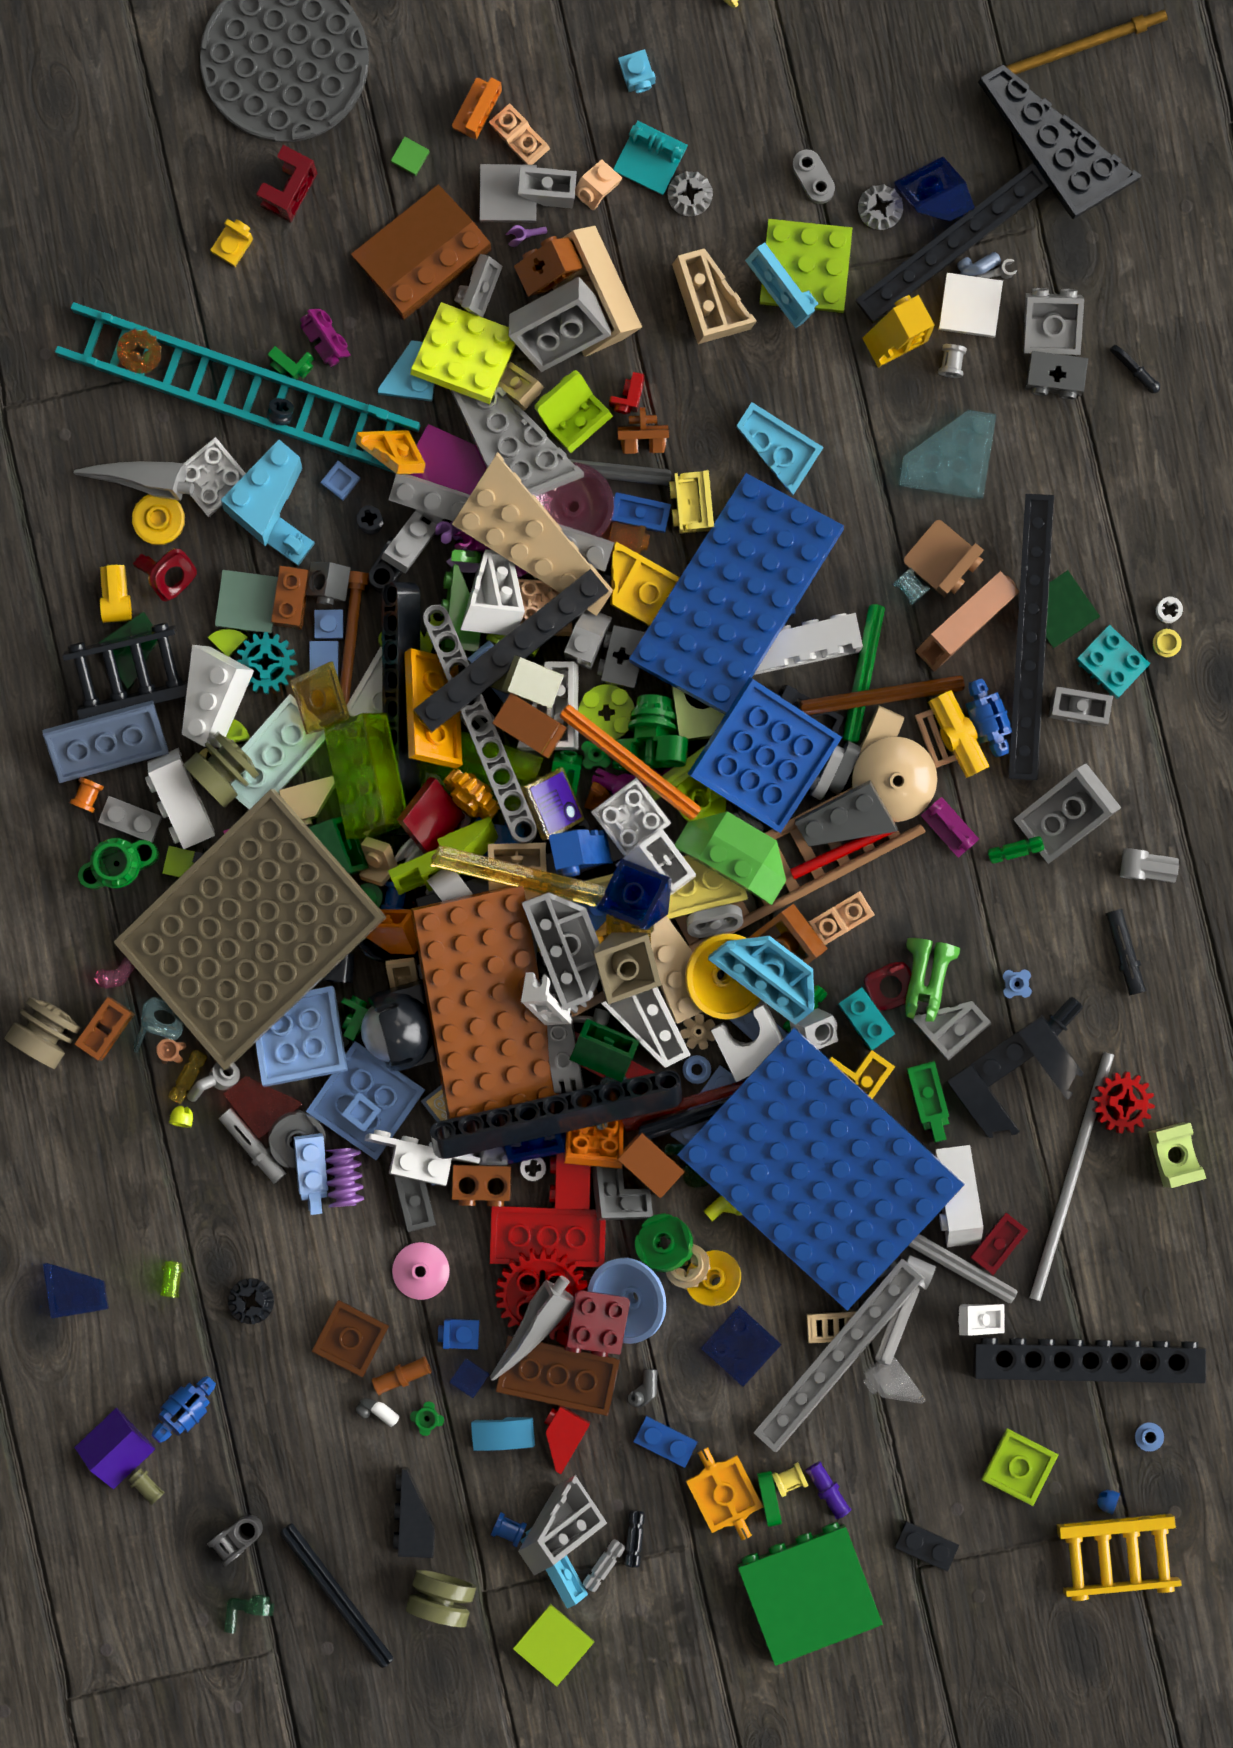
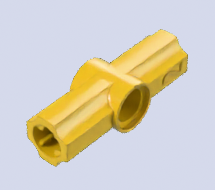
(958, 734)

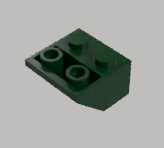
(345, 851)
(604, 1050)

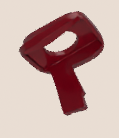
(157, 571)
(872, 985)

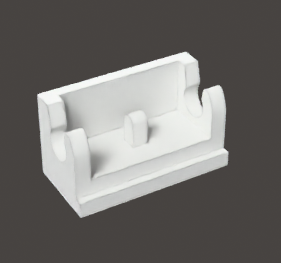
(543, 1002)

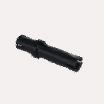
(1116, 919)

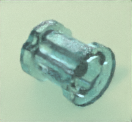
(911, 586)

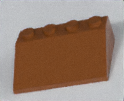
(422, 251)

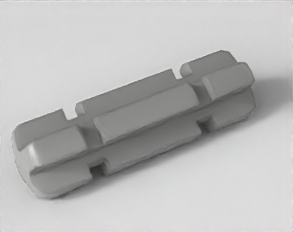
(604, 1565)

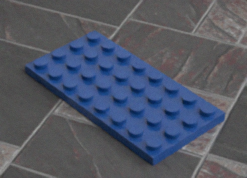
(736, 594)

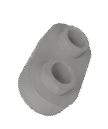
(812, 176)
(825, 777)
(714, 921)

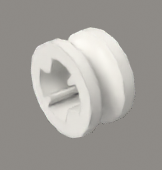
(1168, 618)
(539, 1174)

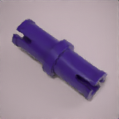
(828, 1490)

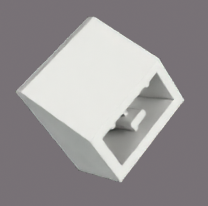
(662, 856)

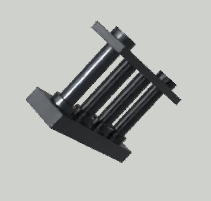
(119, 699)

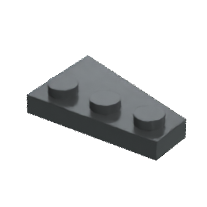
(847, 817)

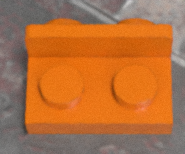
(477, 107)

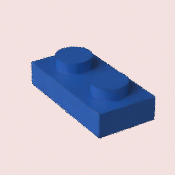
(641, 511)
(665, 1441)

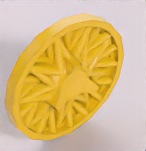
(158, 519)

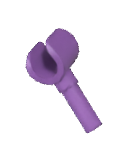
(522, 233)

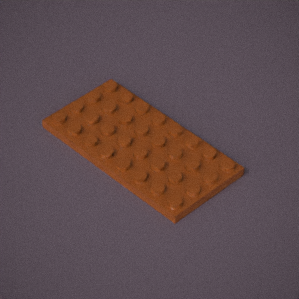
(473, 980)

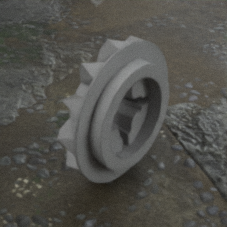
(681, 203)
(874, 218)

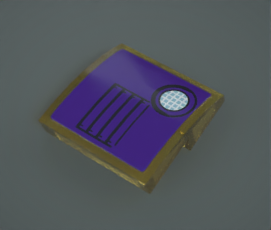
(552, 803)

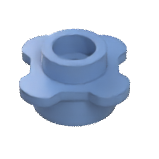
(1022, 977)

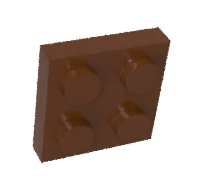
(350, 1338)

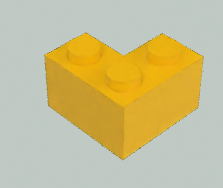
(870, 1073)

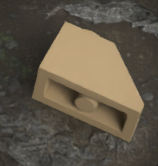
(309, 798)

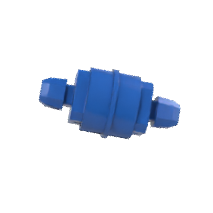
(989, 717)
(176, 1404)

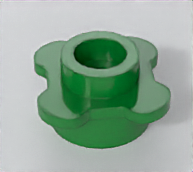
(590, 761)
(426, 1426)

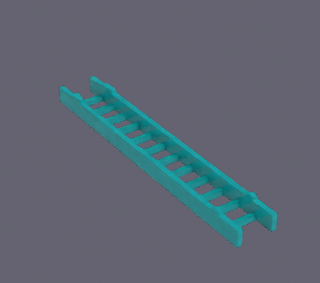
(233, 364)

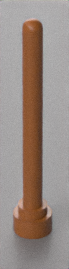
(357, 584)

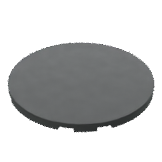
(284, 65)

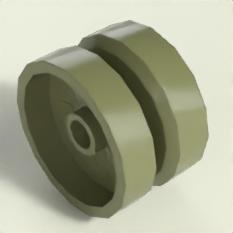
(441, 1598)

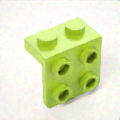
(572, 411)

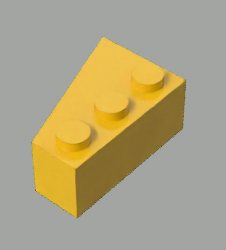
(899, 331)

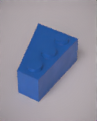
(579, 851)

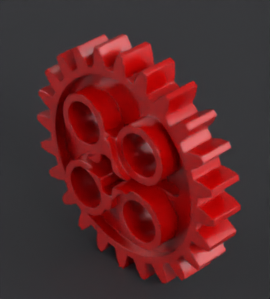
(516, 1293)

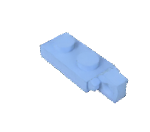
(311, 1170)

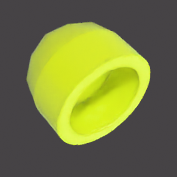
(181, 1117)

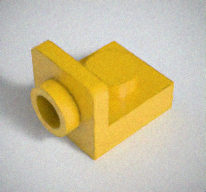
(232, 242)

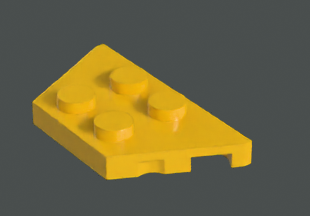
(638, 584)

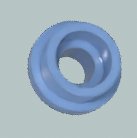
(706, 1069)
(1140, 1436)

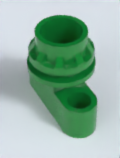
(655, 734)
(105, 863)

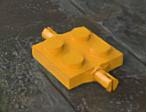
(724, 1493)

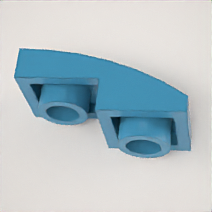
(503, 1434)

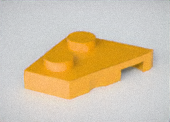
(393, 449)

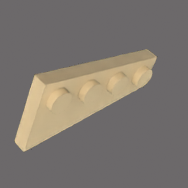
(671, 959)

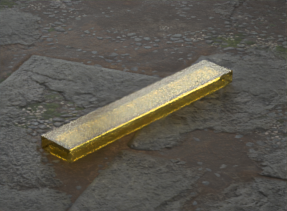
(516, 875)

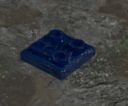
(741, 1346)

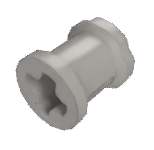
(952, 361)

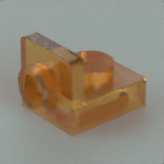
(630, 536)

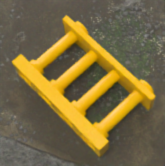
(1130, 1528)

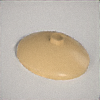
(896, 757)

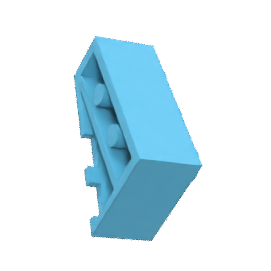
(263, 490)

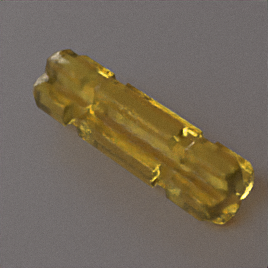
(187, 1076)

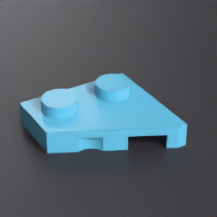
(402, 384)

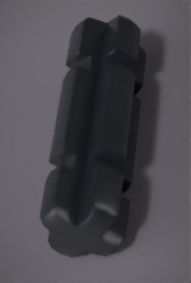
(634, 1538)

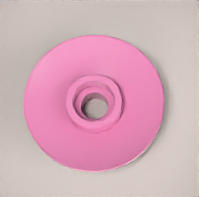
(420, 1255)

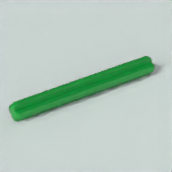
(864, 669)

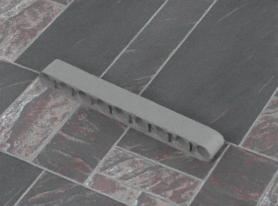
(486, 737)

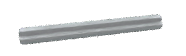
(964, 1268)

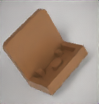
(943, 558)

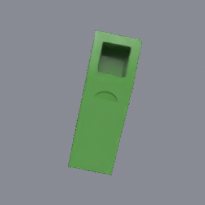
(456, 606)

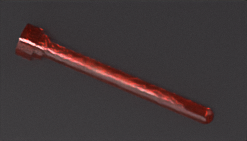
(687, 1102)

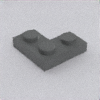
(614, 1201)

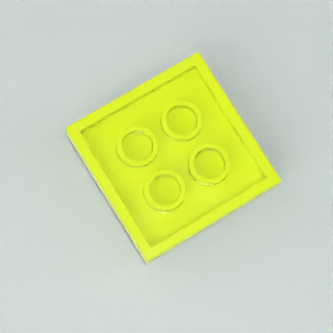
(464, 353)

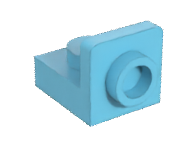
(637, 71)

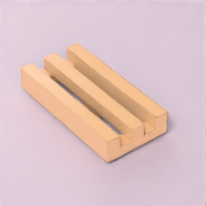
(945, 759)

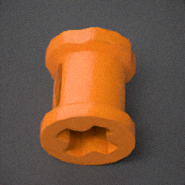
(86, 794)

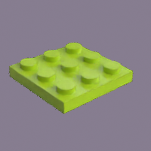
(814, 259)

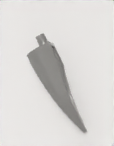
(153, 478)
(541, 1317)

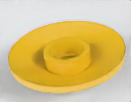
(721, 1266)

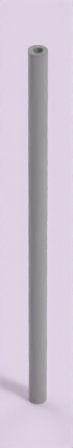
(1070, 1181)

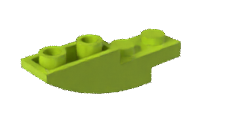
(470, 839)

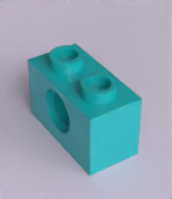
(866, 1019)

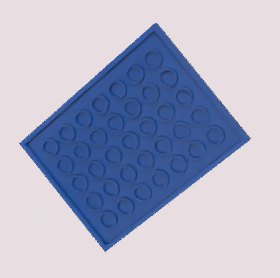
(821, 1169)

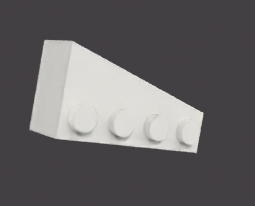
(813, 643)

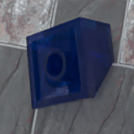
(936, 191)

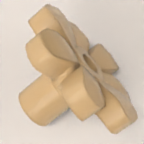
(693, 1037)

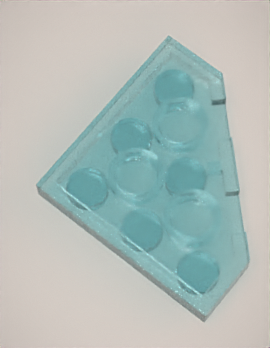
(953, 458)

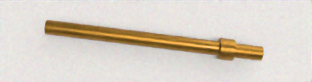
(1137, 24)

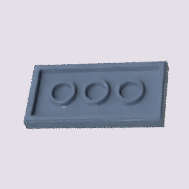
(105, 741)

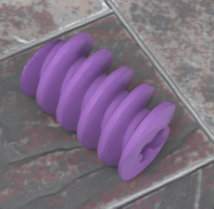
(344, 1177)

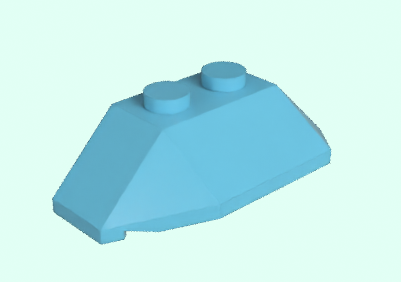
(770, 974)

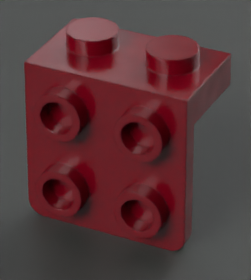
(596, 1323)

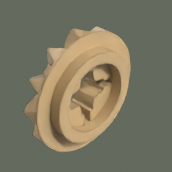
(682, 1279)

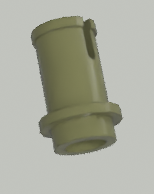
(145, 1486)

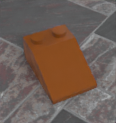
(794, 934)

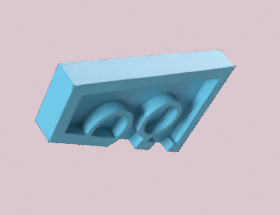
(779, 445)

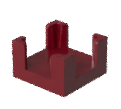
(303, 173)

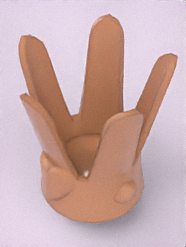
(169, 1050)

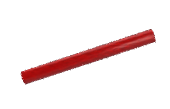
(834, 854)

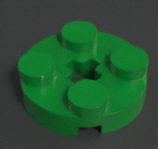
(678, 1250)

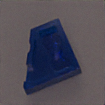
(73, 1292)

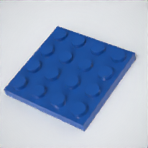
(764, 755)

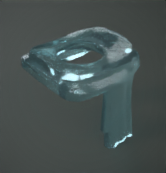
(150, 1024)

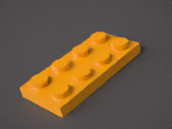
(424, 678)

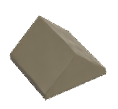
(626, 965)

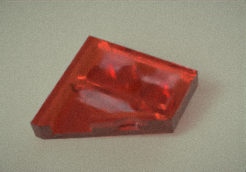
(259, 1104)

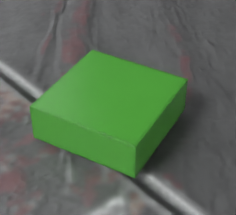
(410, 156)

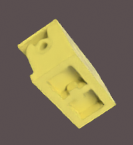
(693, 502)

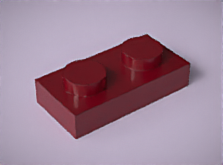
(999, 1243)

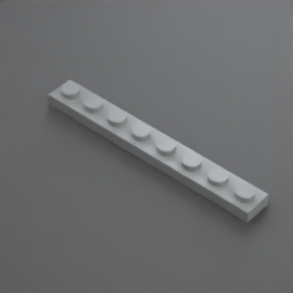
(448, 502)
(839, 1355)

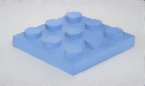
(304, 1041)

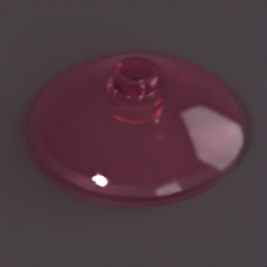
(594, 502)

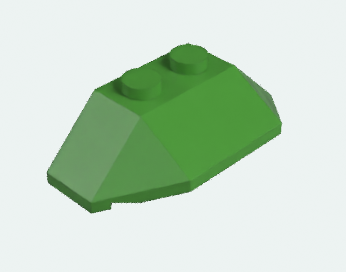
(736, 853)

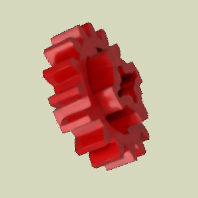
(1122, 1113)

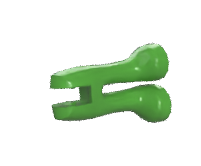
(933, 992)

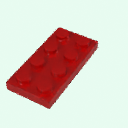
(566, 1230)

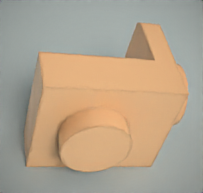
(597, 184)

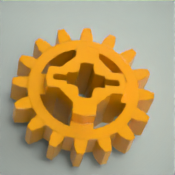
(471, 794)

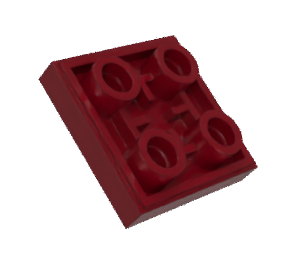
(430, 815)

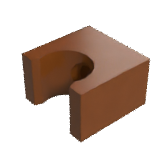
(529, 725)
(650, 1164)

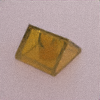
(319, 698)

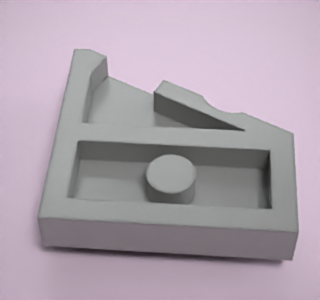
(953, 1027)

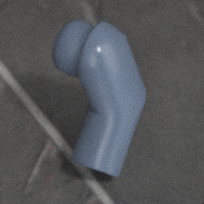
(979, 267)

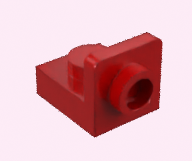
(633, 391)

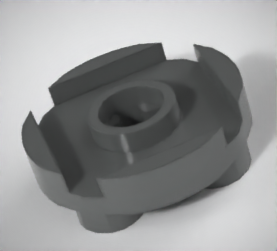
(285, 1127)

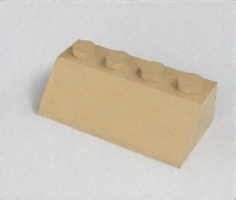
(605, 283)

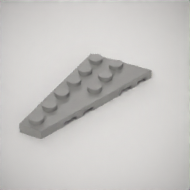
(519, 440)

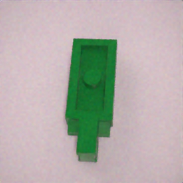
(929, 1099)

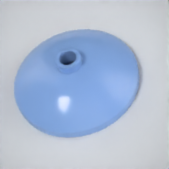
(624, 1278)

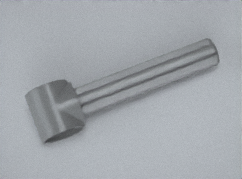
(898, 1322)

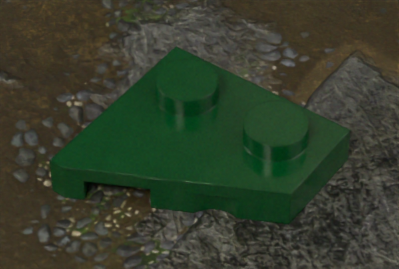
(123, 655)

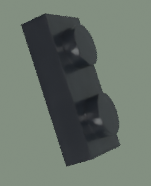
(926, 1546)

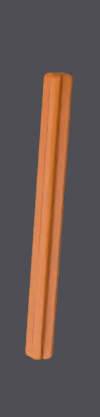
(630, 762)

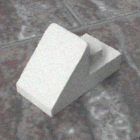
(981, 1319)

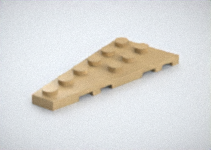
(522, 530)

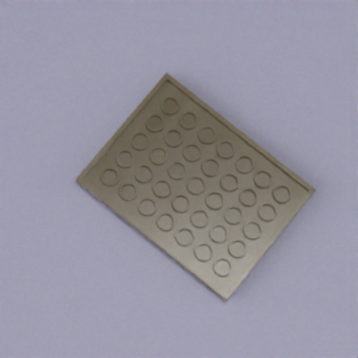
(249, 929)

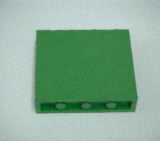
(809, 1593)

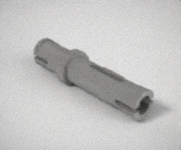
(259, 1154)

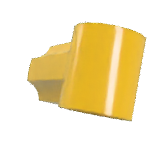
(115, 601)

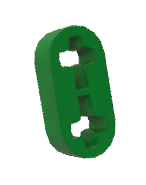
(769, 1498)

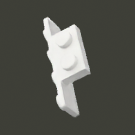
(417, 1160)

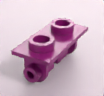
(319, 325)
(949, 827)

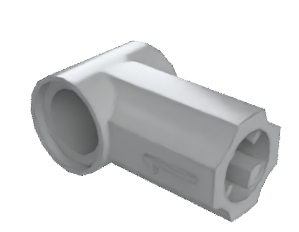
(1141, 865)

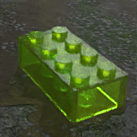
(365, 775)

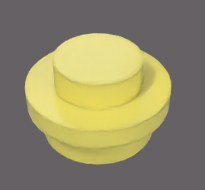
(1167, 643)

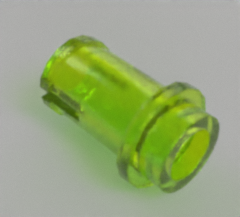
(171, 1278)

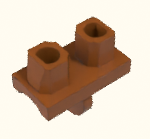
(655, 433)

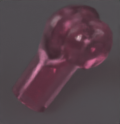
(115, 978)

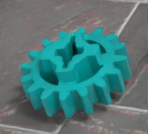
(281, 663)

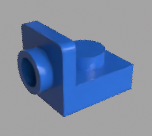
(459, 1334)

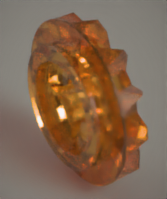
(133, 360)

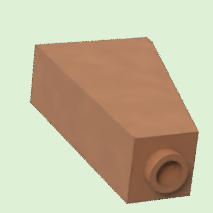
(967, 620)

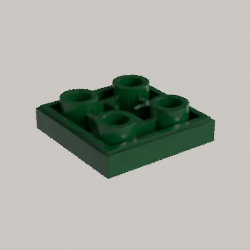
(1067, 610)

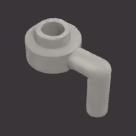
(217, 1079)

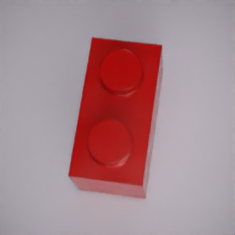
(572, 1184)

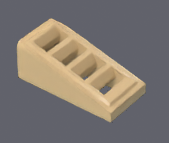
(812, 1328)

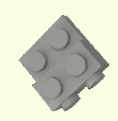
(1053, 321)

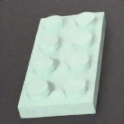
(277, 752)

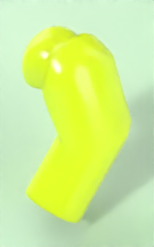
(718, 1207)

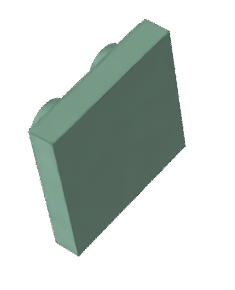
(246, 601)

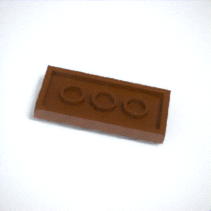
(562, 1378)

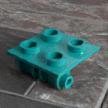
(650, 157)
(1112, 662)

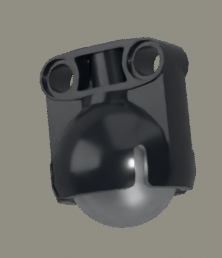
(399, 1027)

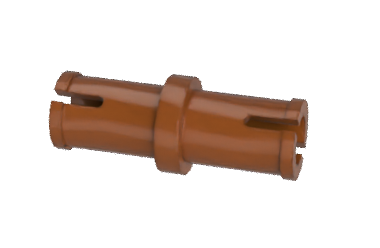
(401, 1375)

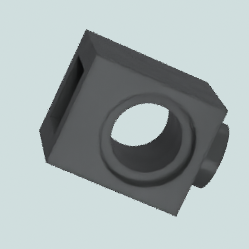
(328, 582)

